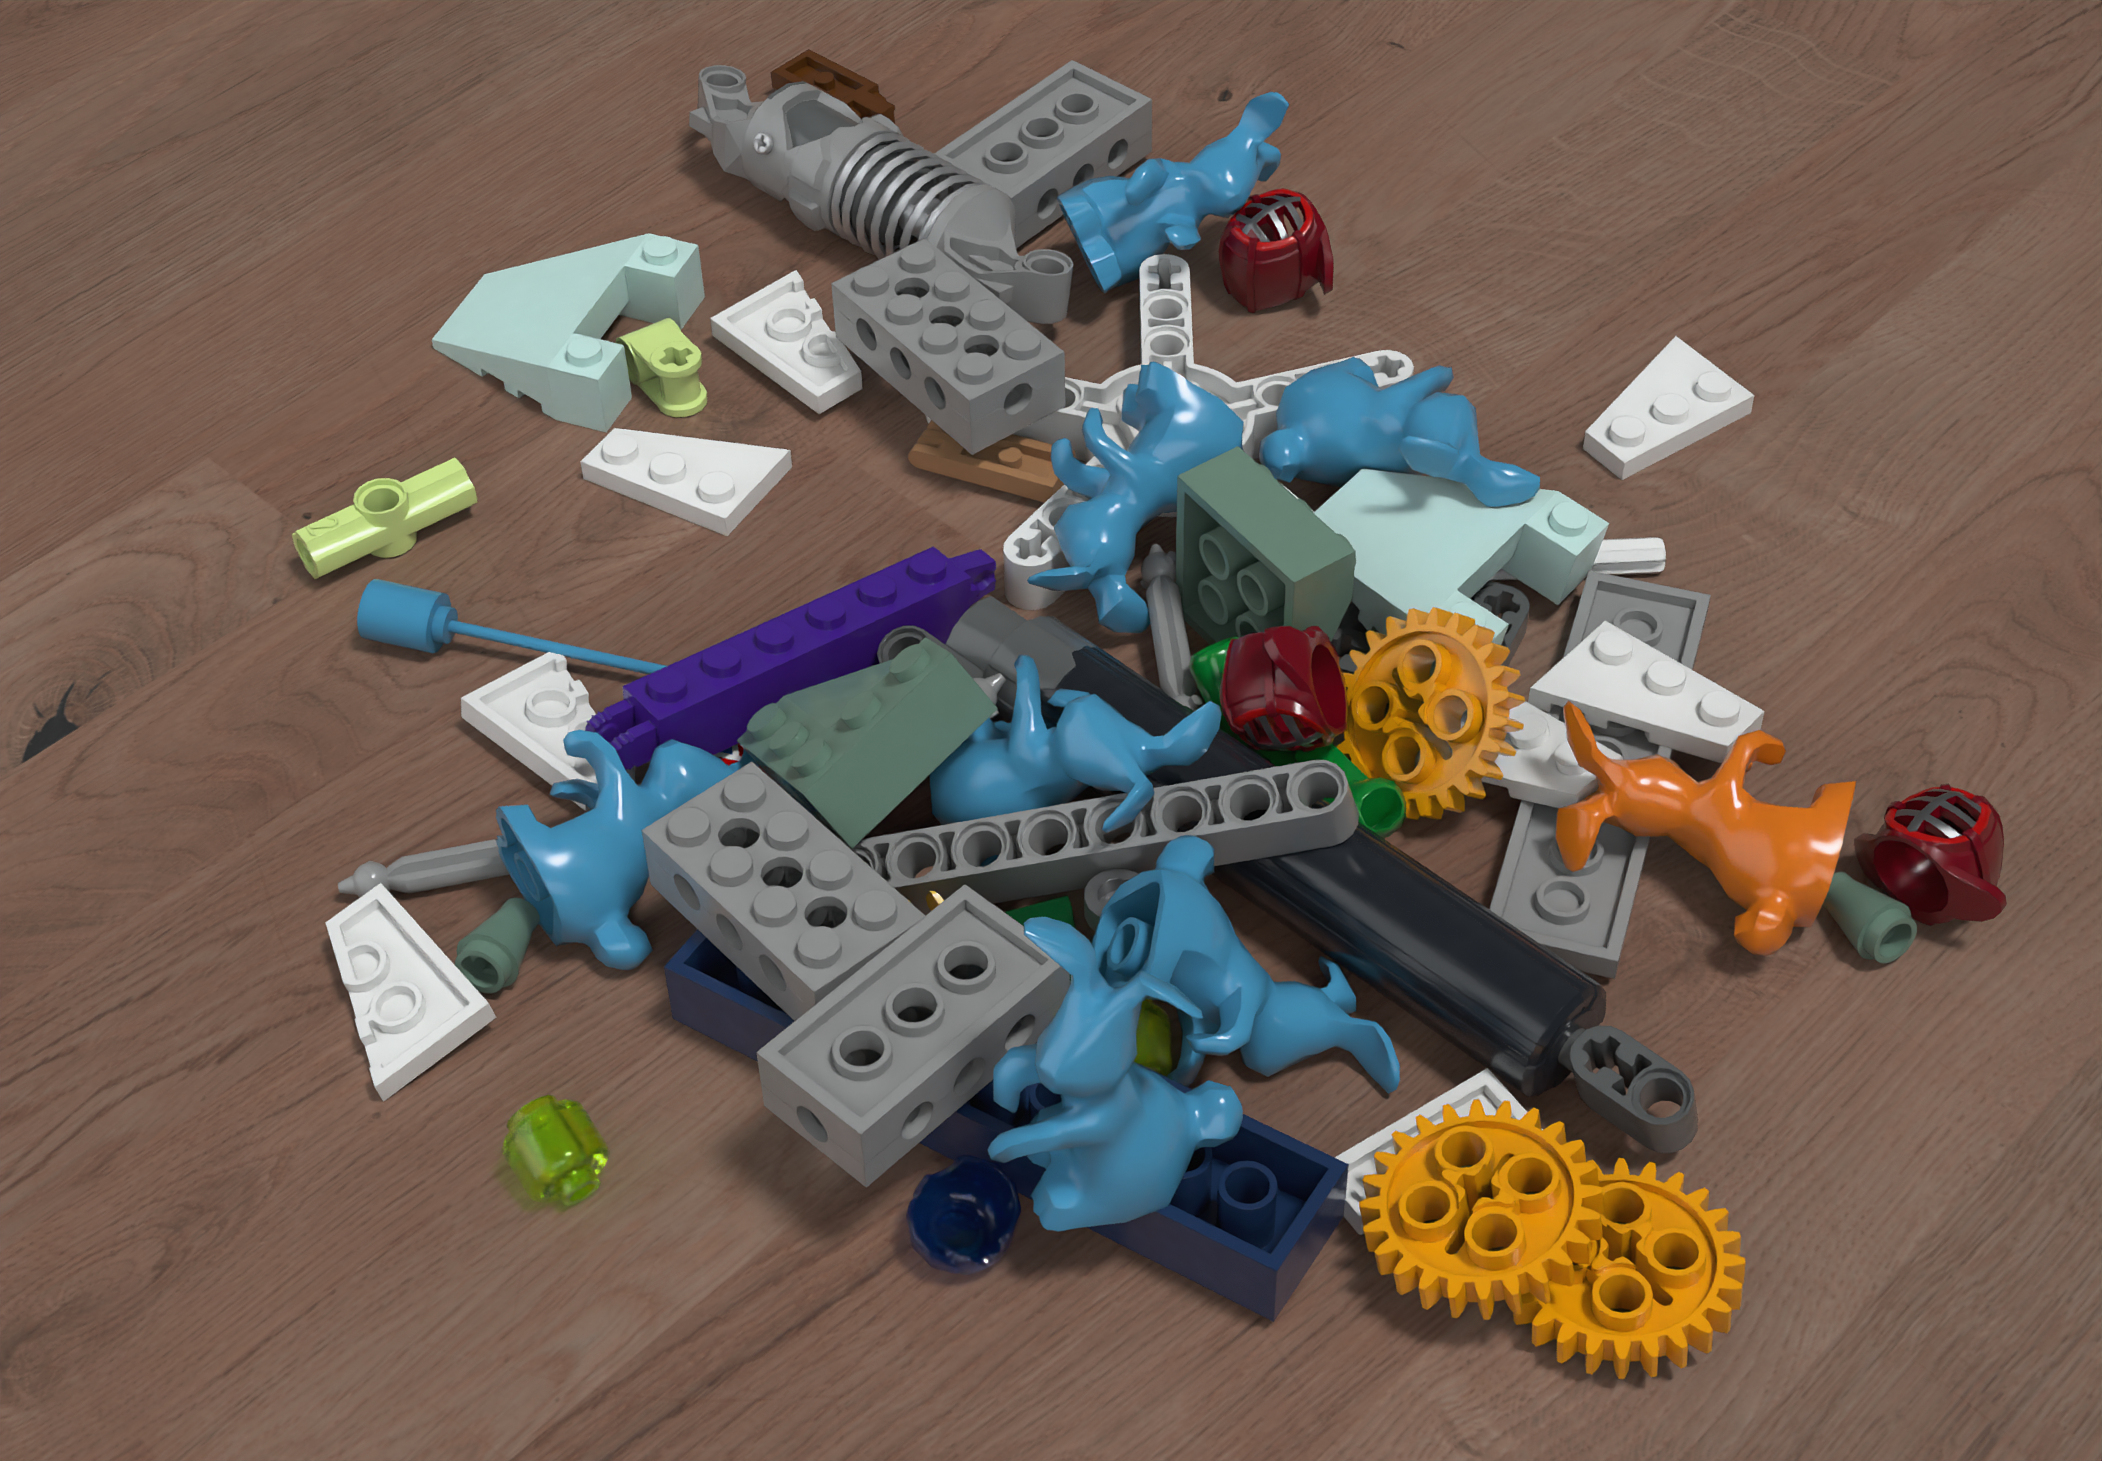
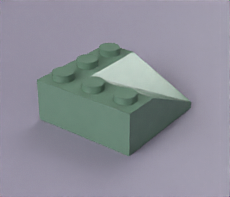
(1255, 554)
(867, 736)

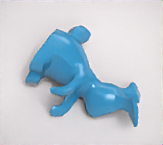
(1164, 201)
(1343, 423)
(1177, 432)
(1028, 767)
(595, 865)
(1181, 934)
(1120, 1130)

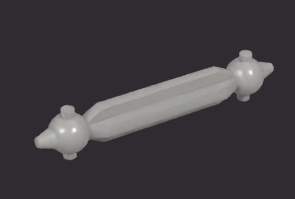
(1168, 627)
(429, 870)

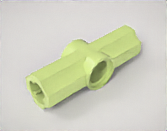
(384, 518)

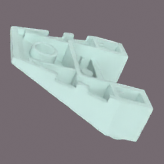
(546, 322)
(1437, 545)

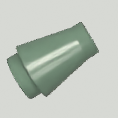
(1870, 920)
(496, 948)

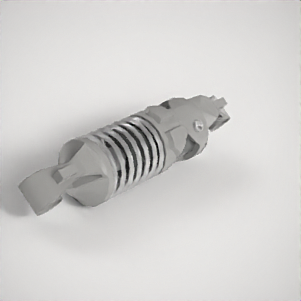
(872, 189)

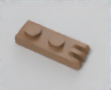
(1009, 465)

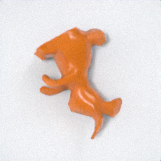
(1762, 853)

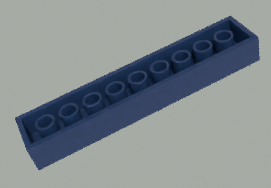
(1237, 1224)

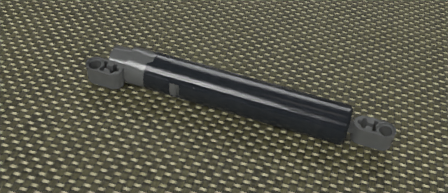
(1368, 903)

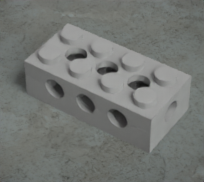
(1055, 138)
(949, 345)
(774, 888)
(911, 1035)

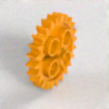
(1464, 678)
(1538, 1230)
(1631, 1274)

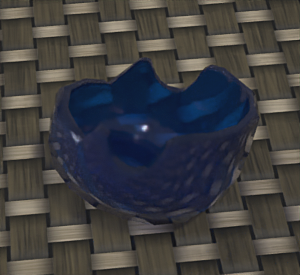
(964, 1216)

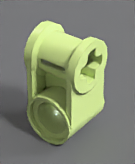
(665, 367)

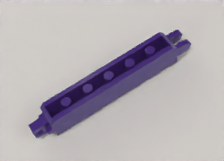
(718, 690)

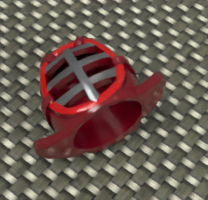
(1266, 265)
(1284, 689)
(1938, 855)

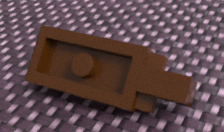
(845, 85)

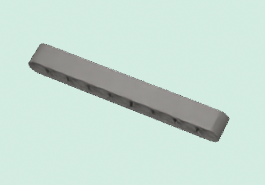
(1027, 835)

